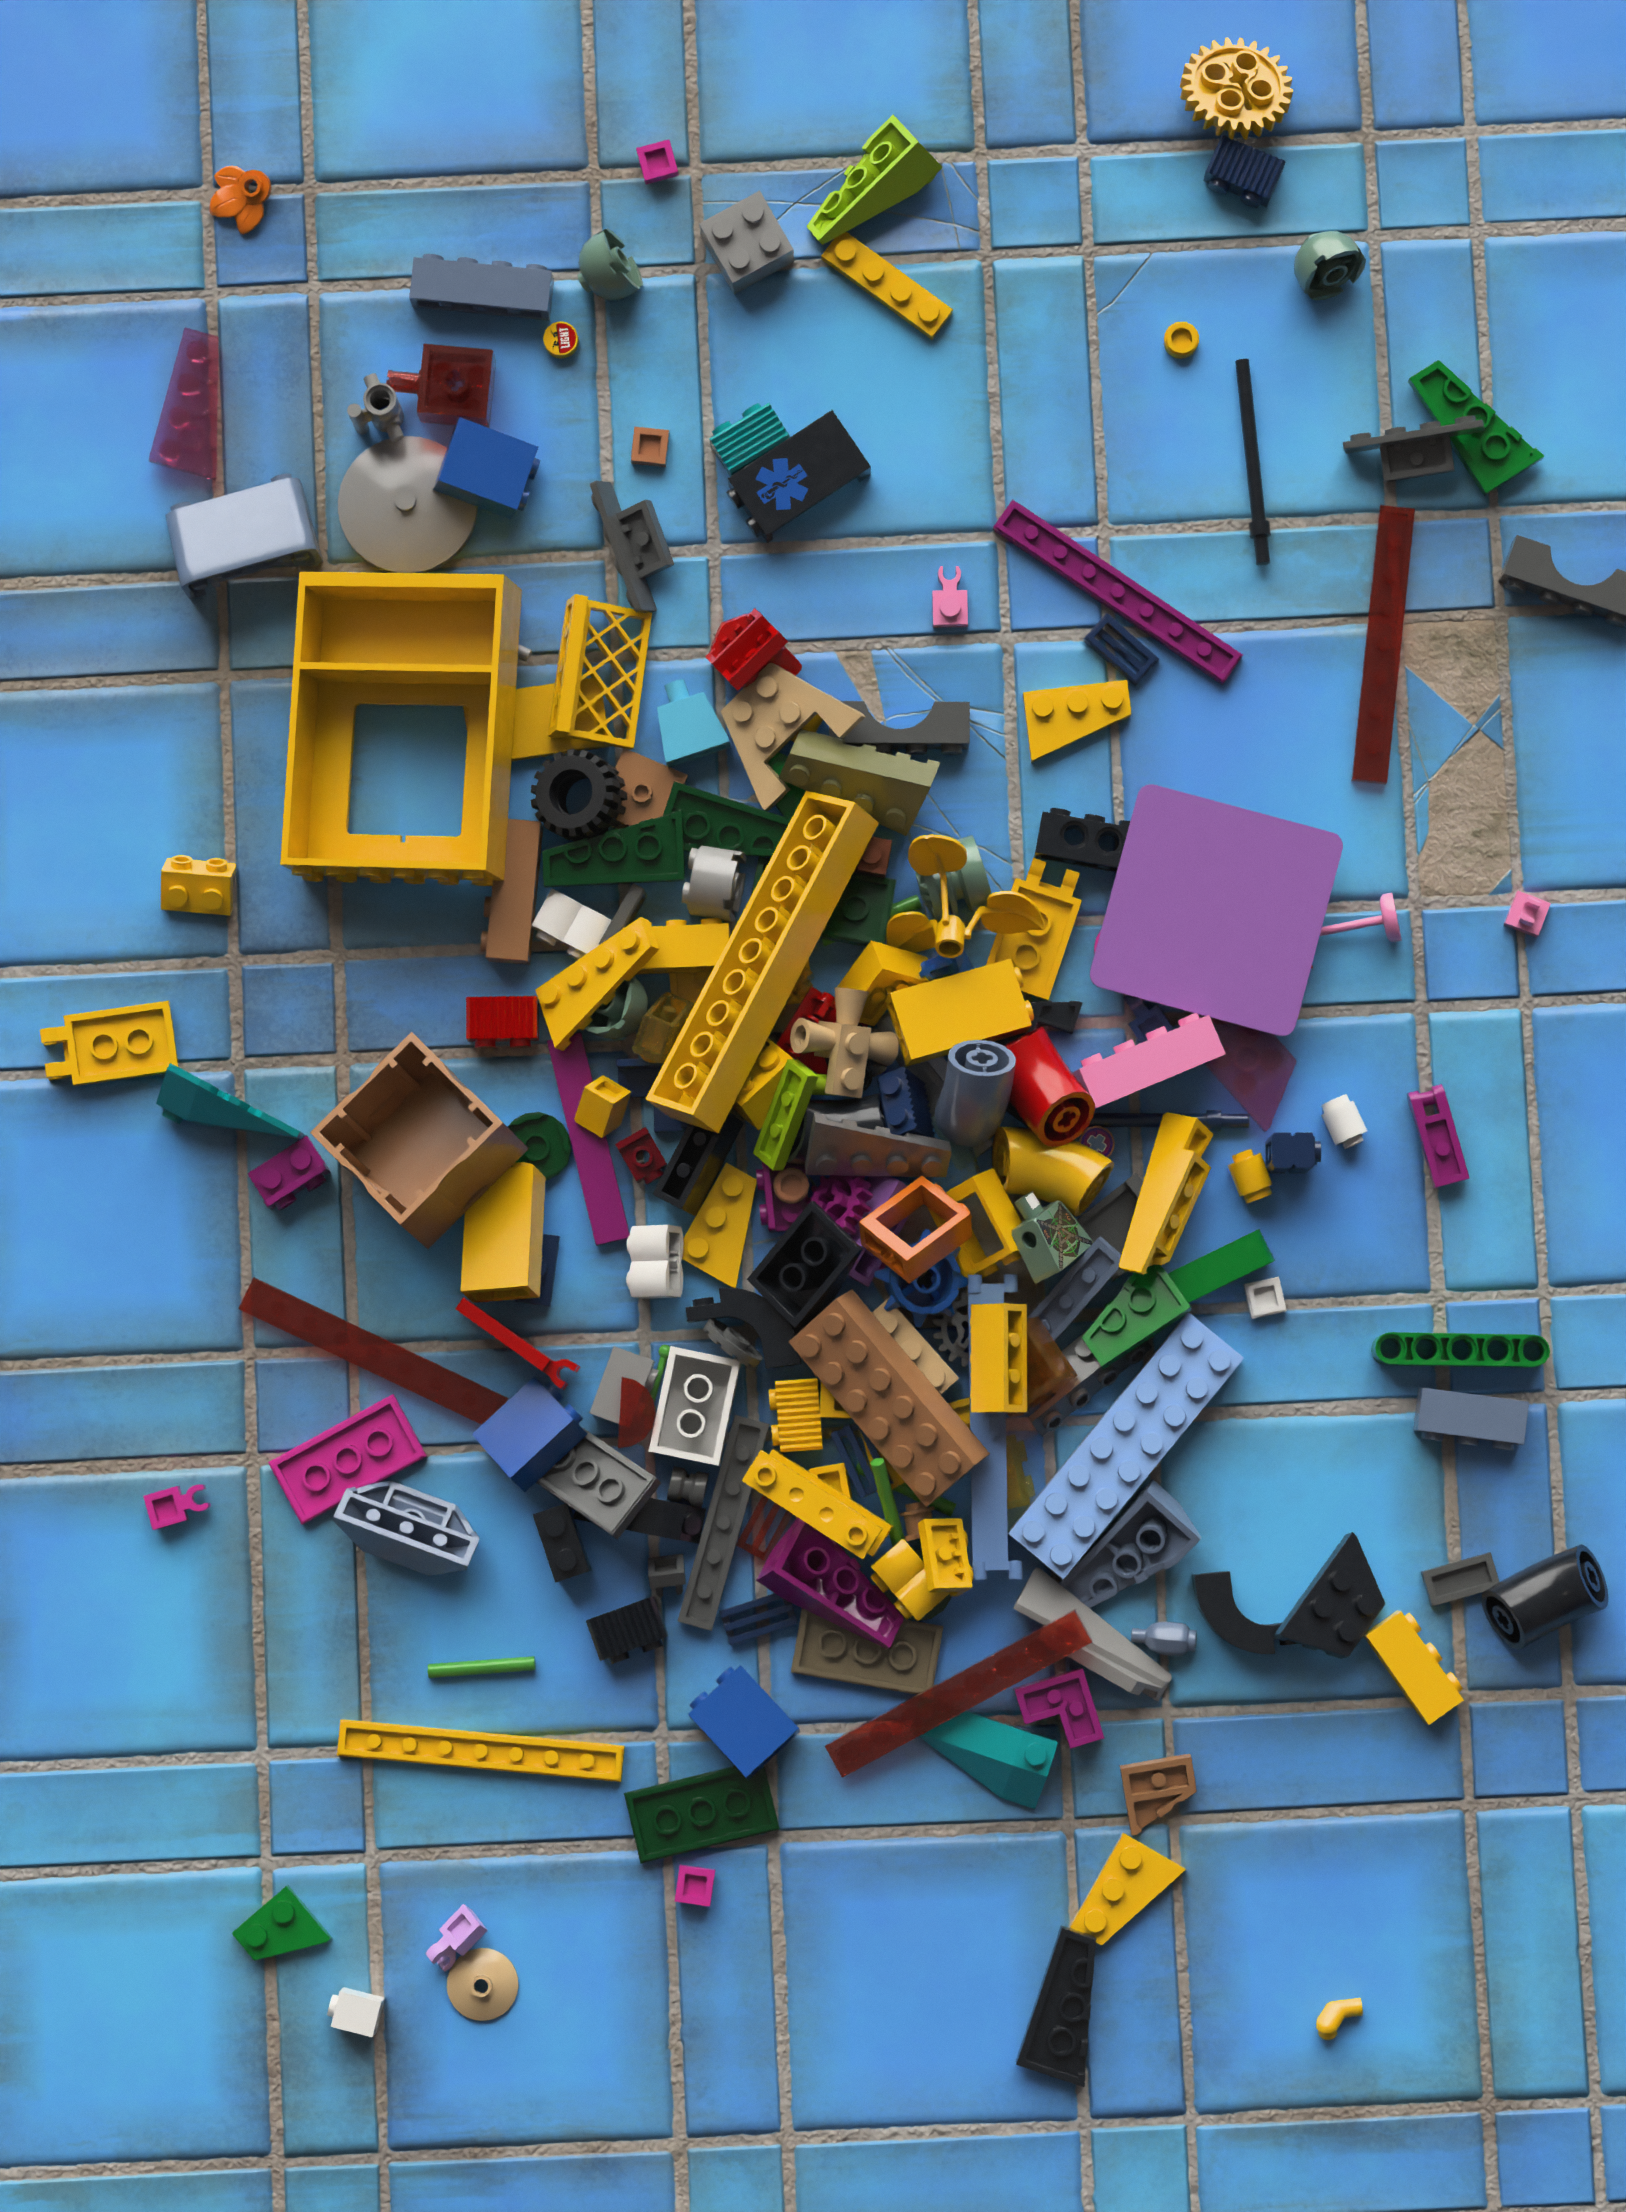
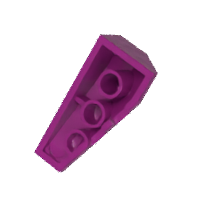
(825, 1581)

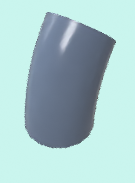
(975, 1091)

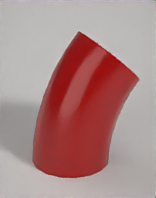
(1047, 1091)

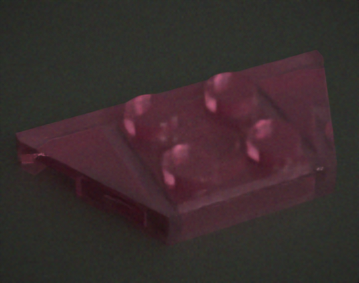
(1252, 1069)

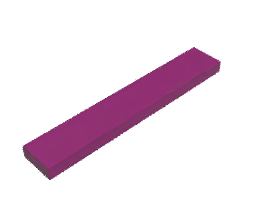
(589, 1149)

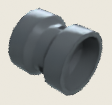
(688, 1487)

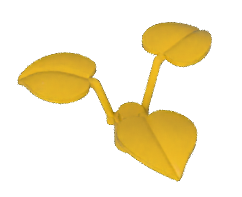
(1004, 914)

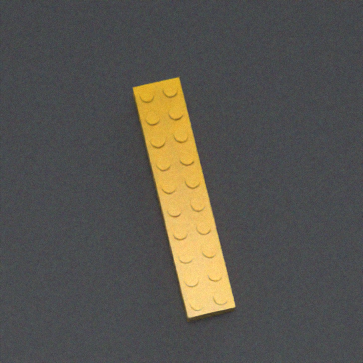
(762, 961)

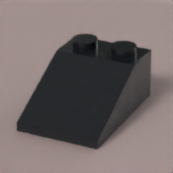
(806, 1266)

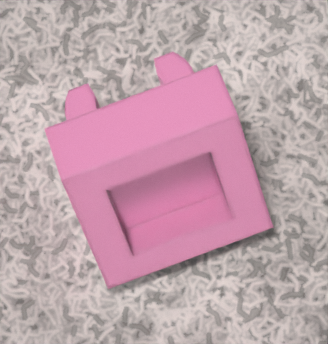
(1527, 914)

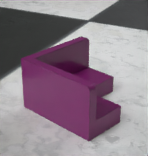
(1062, 1695)

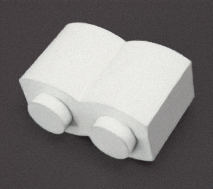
(570, 924)
(655, 1262)

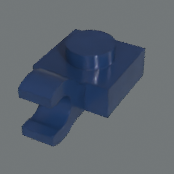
(1146, 1019)

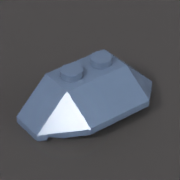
(407, 1527)

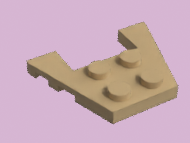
(770, 715)

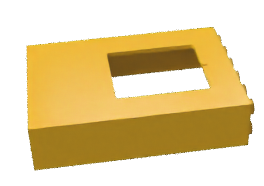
(399, 644)

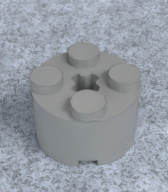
(714, 883)

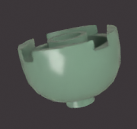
(1326, 263)
(606, 267)
(622, 1013)

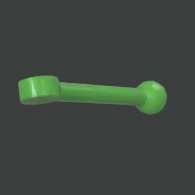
(663, 1352)

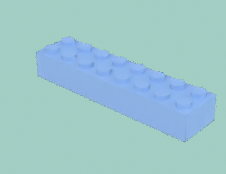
(1125, 1445)

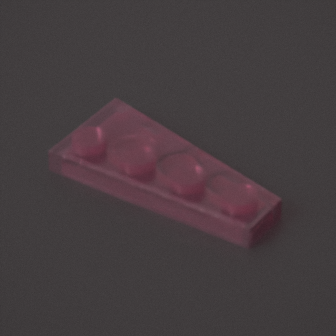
(189, 414)

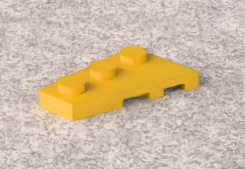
(1123, 1888)

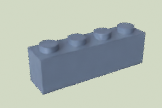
(481, 287)

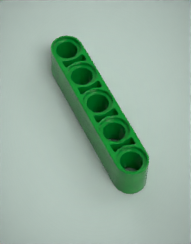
(1221, 1266)
(1476, 1343)

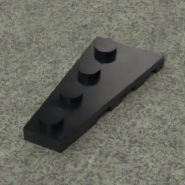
(1060, 2018)

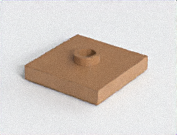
(646, 786)

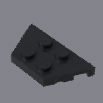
(1336, 1604)

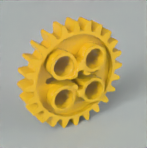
(1236, 88)

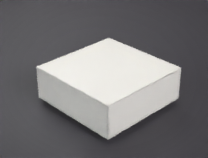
(1264, 1297)

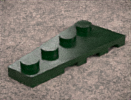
(725, 822)
(627, 855)

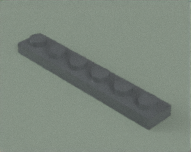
(722, 1524)

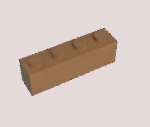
(514, 900)

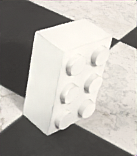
(695, 1406)

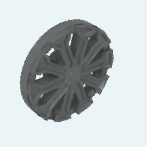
(732, 1343)

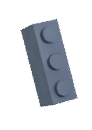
(1470, 1418)

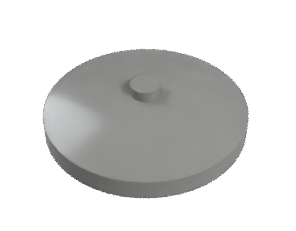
(394, 512)

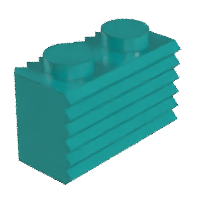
(748, 438)

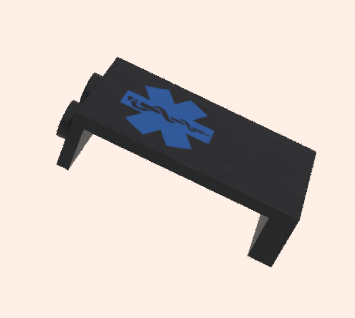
(797, 475)

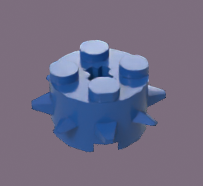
(934, 1296)

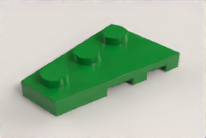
(1135, 1315)

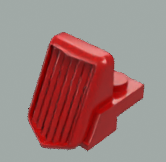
(746, 647)

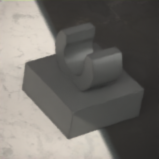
(666, 1572)

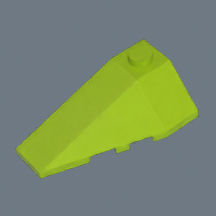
(886, 174)

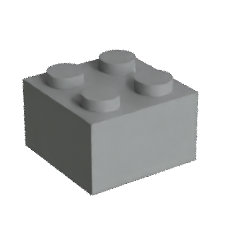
(746, 242)

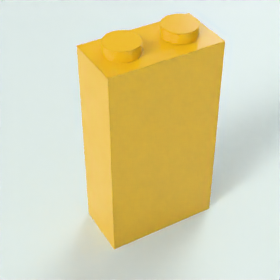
(959, 1008)
(505, 1238)

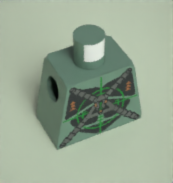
(1048, 1237)

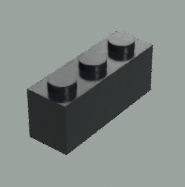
(696, 1165)

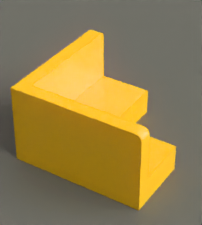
(882, 971)

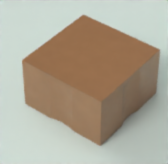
(419, 1141)

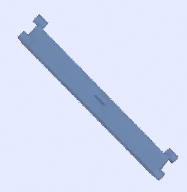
(990, 1475)

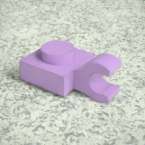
(459, 1935)

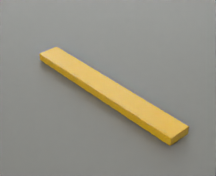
(480, 1750)

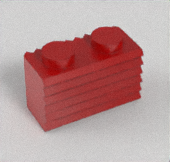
(502, 1020)

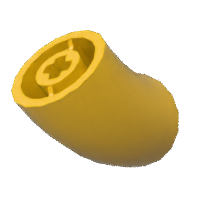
(1053, 1173)

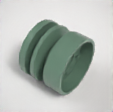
(965, 883)

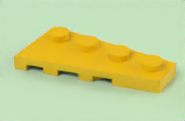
(593, 979)

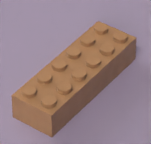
(888, 1397)

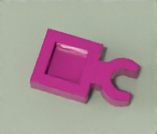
(170, 1506)

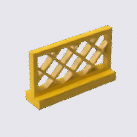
(570, 667)

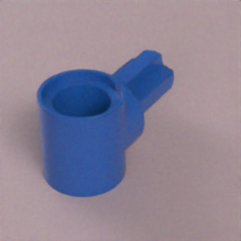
(941, 967)

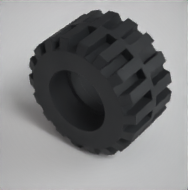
(557, 780)

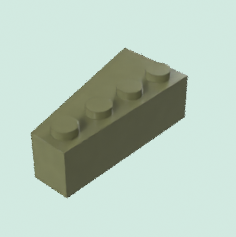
(880, 783)

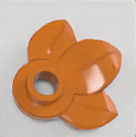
(235, 199)

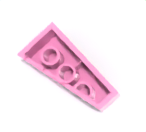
(1150, 1062)

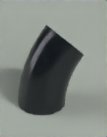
(865, 1111)
(1546, 1596)

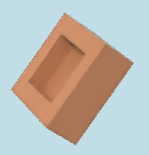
(650, 446)

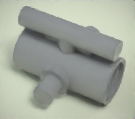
(374, 398)

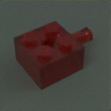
(439, 372)

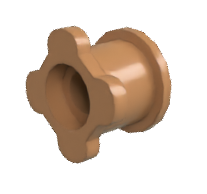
(915, 1513)

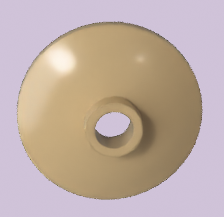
(496, 1971)

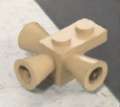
(845, 1043)

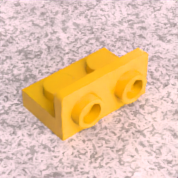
(945, 1555)

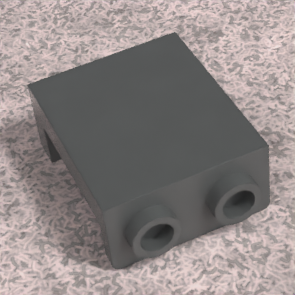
(1113, 1216)

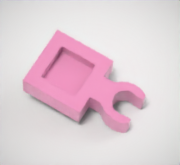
(949, 604)

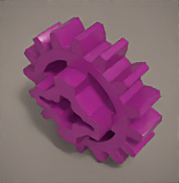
(843, 1199)

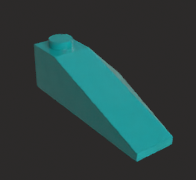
(204, 1104)
(996, 1754)

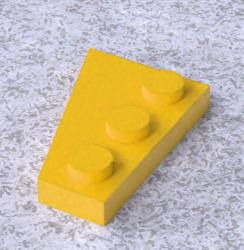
(1071, 713)
(721, 1225)

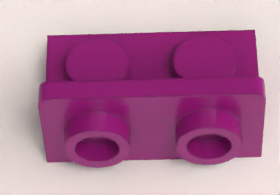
(289, 1173)
(775, 1213)

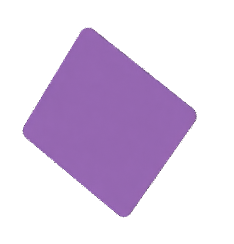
(1216, 910)

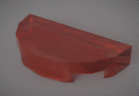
(636, 1413)

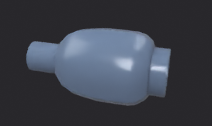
(1167, 1638)

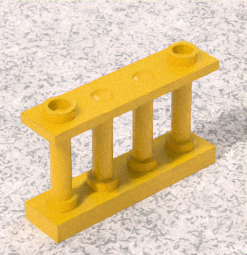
(817, 1503)

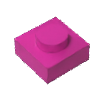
(657, 161)
(694, 1885)

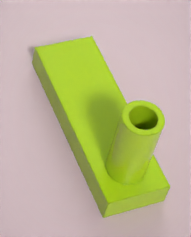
(787, 1112)

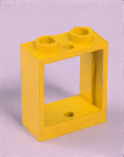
(1002, 1216)

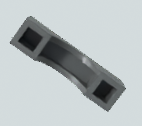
(1532, 570)
(943, 728)

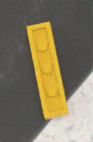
(887, 284)

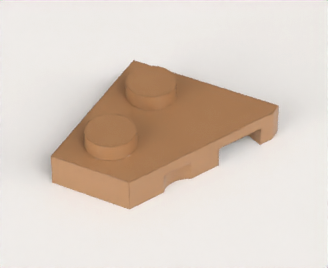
(1155, 1787)

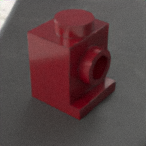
(632, 1146)

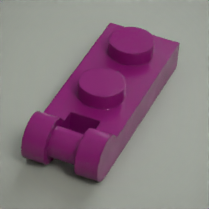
(1438, 1137)

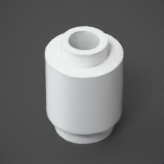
(1343, 1121)

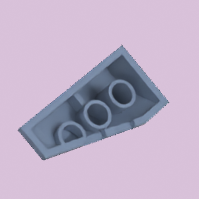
(1140, 1542)

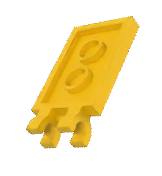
(1040, 951)
(113, 1044)

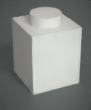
(356, 2011)

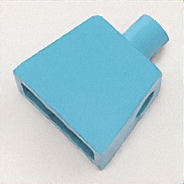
(689, 726)

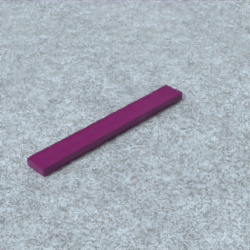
(1117, 592)

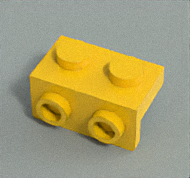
(197, 885)

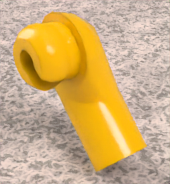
(1334, 2014)

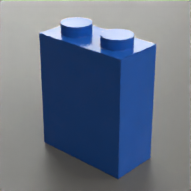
(487, 468)
(531, 1433)
(743, 1721)

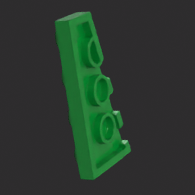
(1489, 455)

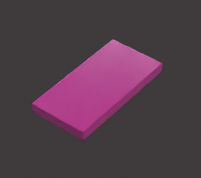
(347, 1456)

